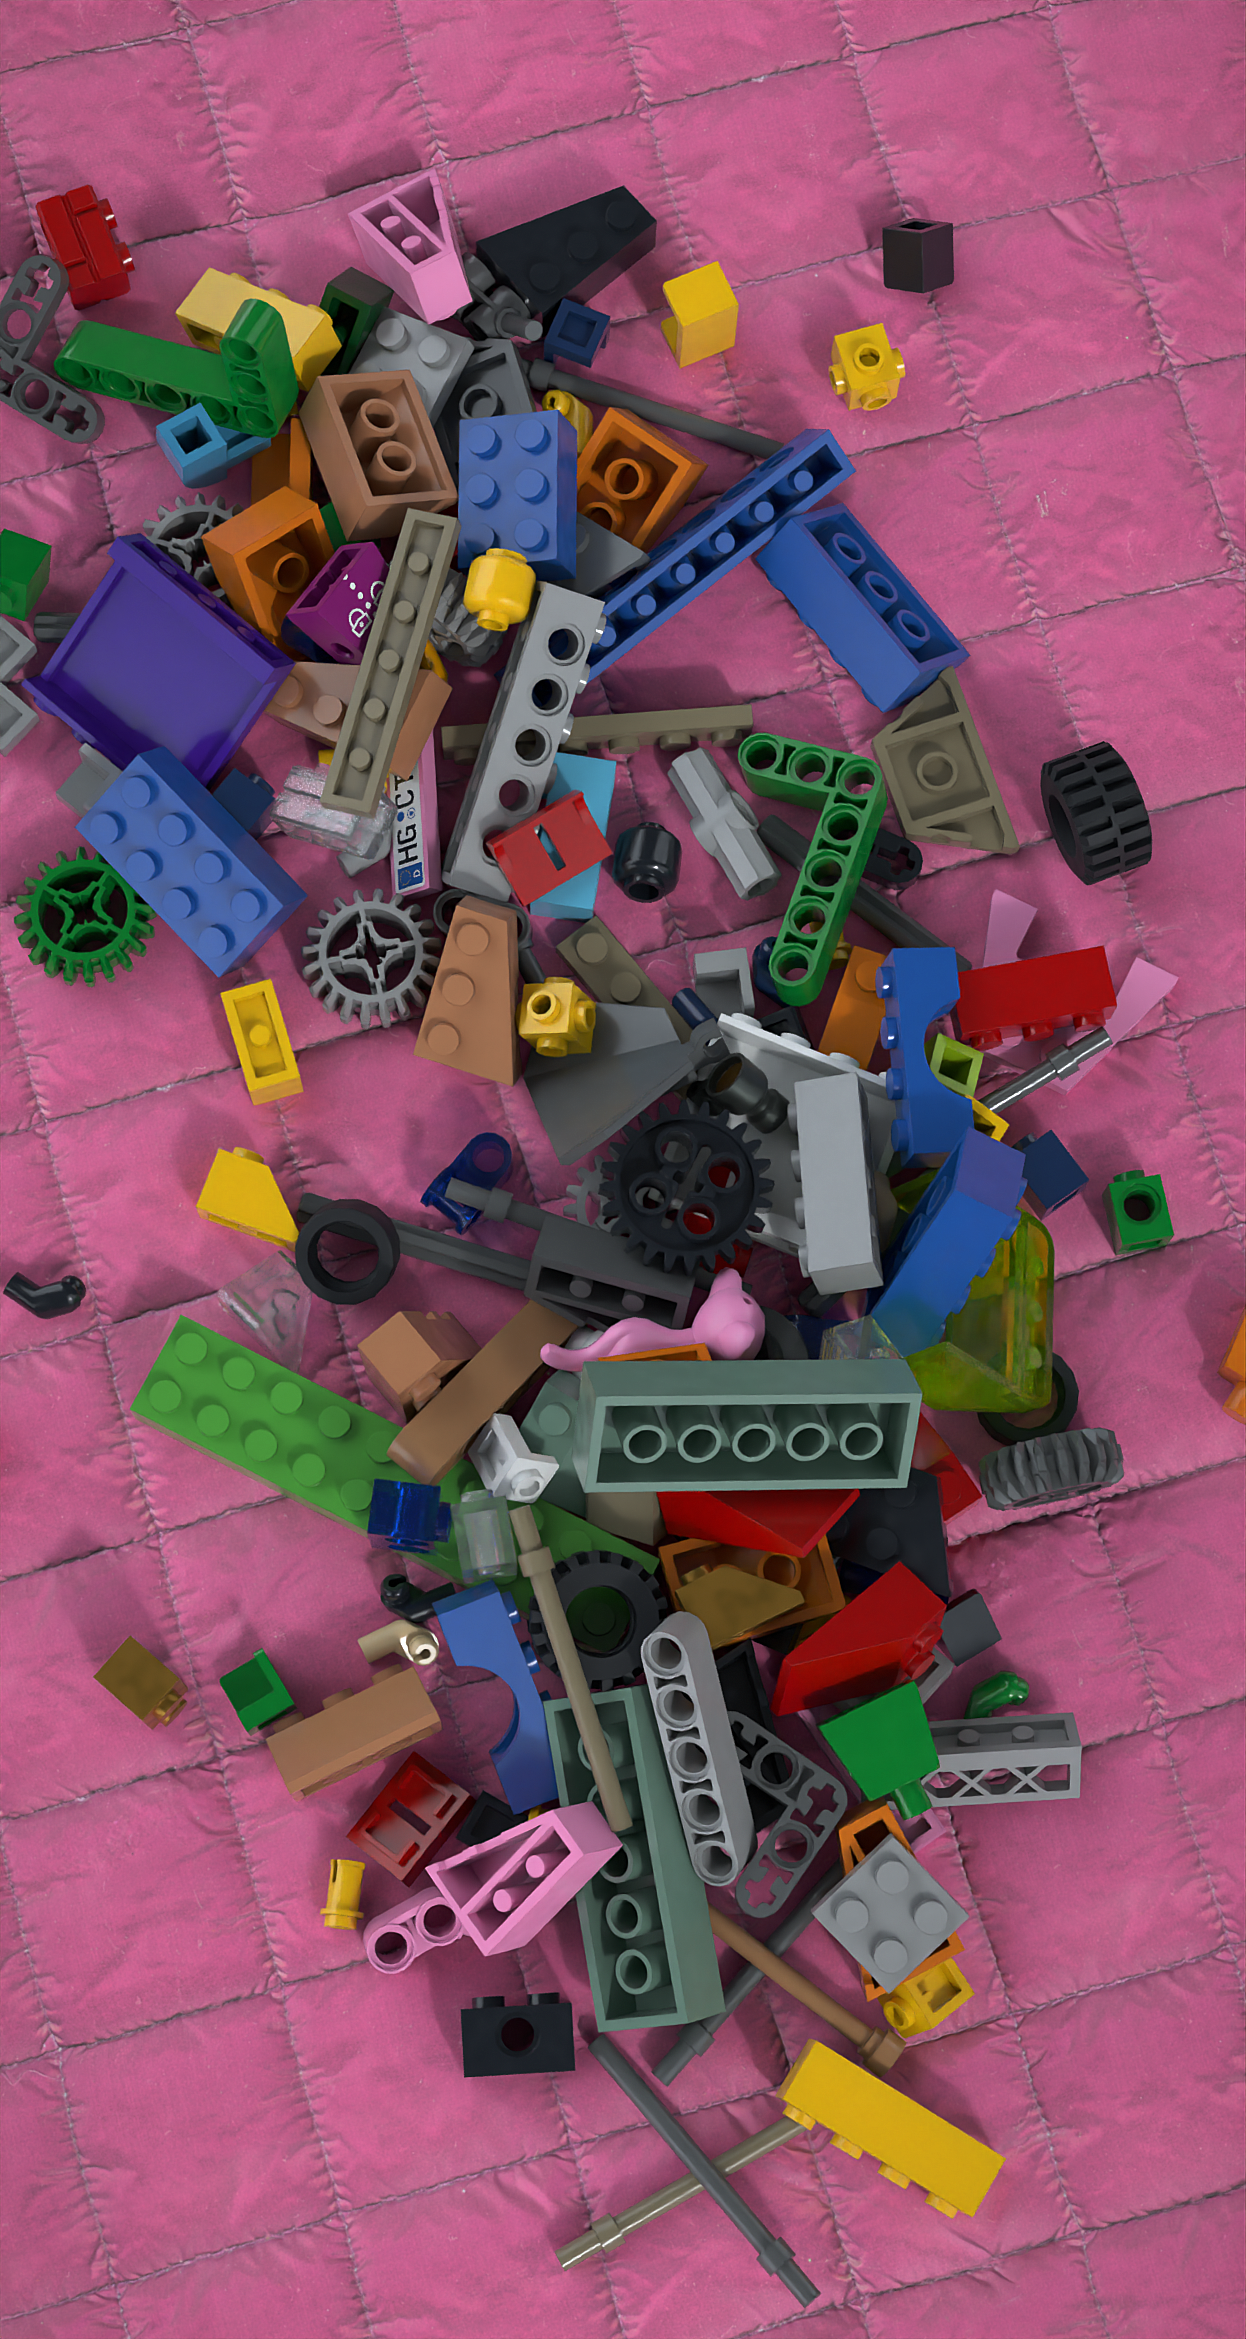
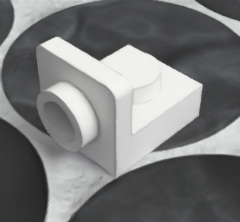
(507, 1462)

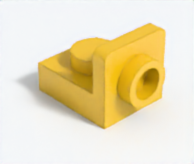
(926, 1999)

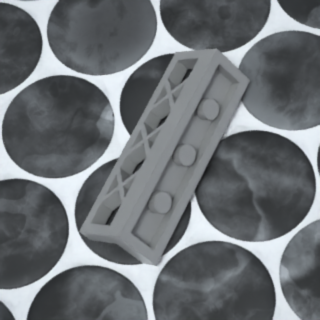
(1011, 1742)

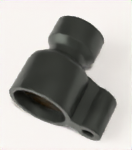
(742, 1090)

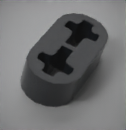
(890, 846)

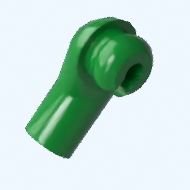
(996, 1692)

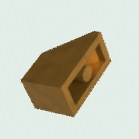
(733, 1601)

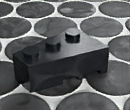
(570, 251)

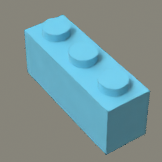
(596, 780)

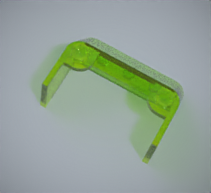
(1003, 1336)

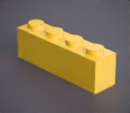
(890, 2128)

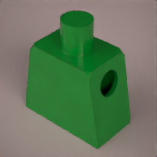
(886, 1746)

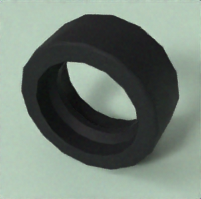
(319, 1279)
(1066, 1408)

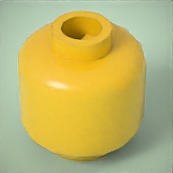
(499, 589)

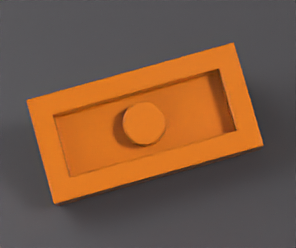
(284, 463)

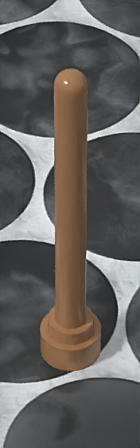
(876, 2046)

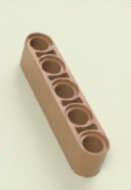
(485, 1386)

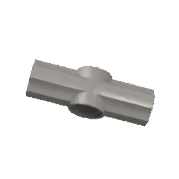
(724, 824)

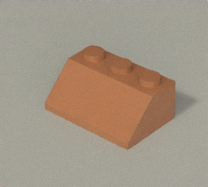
(375, 451)
(353, 1731)

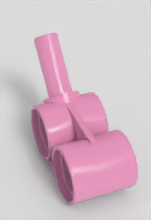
(408, 1921)

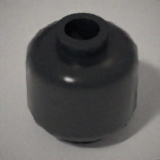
(647, 862)

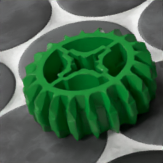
(74, 936)

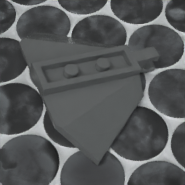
(629, 1067)

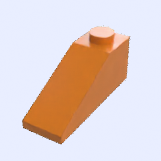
(856, 1010)

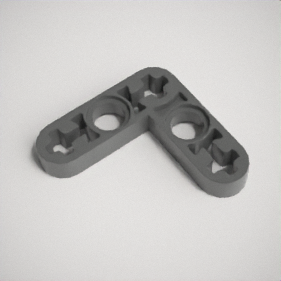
(18, 352)
(793, 1796)

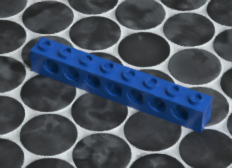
(709, 547)

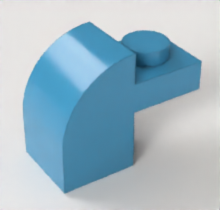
(204, 450)

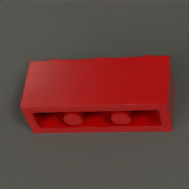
(1033, 998)

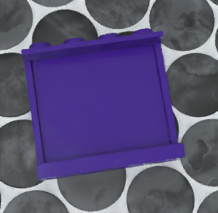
(160, 667)

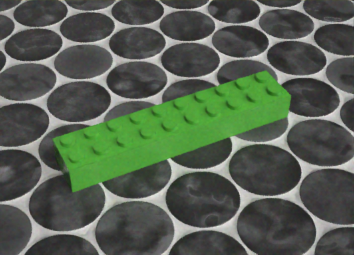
(330, 1453)

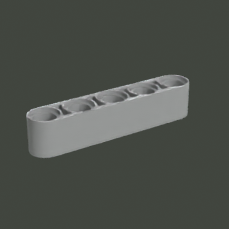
(707, 1725)

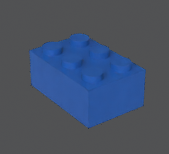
(519, 491)

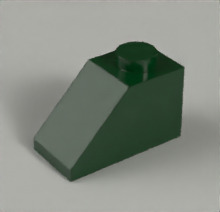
(354, 306)

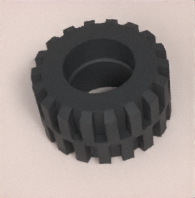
(1096, 813)
(641, 1595)

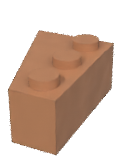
(318, 696)
(476, 995)
(416, 1358)

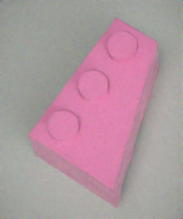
(415, 247)
(525, 1875)

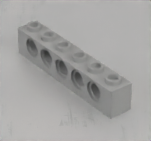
(512, 713)

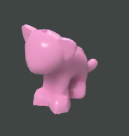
(727, 1324)

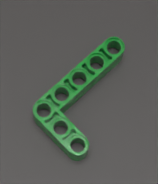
(241, 389)
(826, 855)

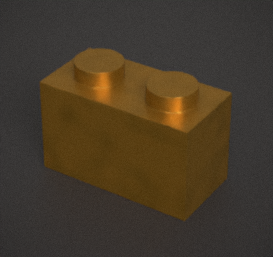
(143, 1684)

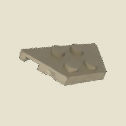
(941, 773)

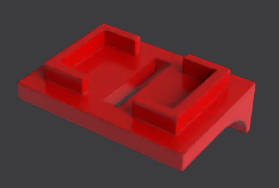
(570, 832)
(396, 1842)

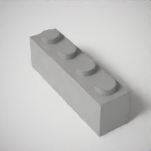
(836, 1184)

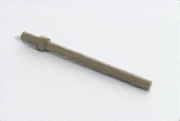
(537, 1564)
(609, 2231)

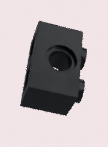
(483, 2044)

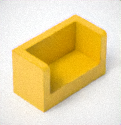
(703, 314)
(262, 1042)

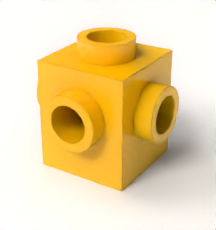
(865, 368)
(556, 1017)

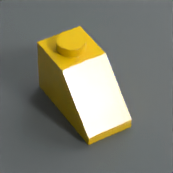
(246, 1198)

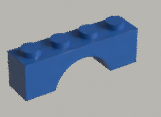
(917, 990)
(482, 1635)

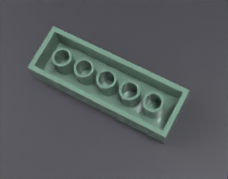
(745, 1425)
(646, 1906)

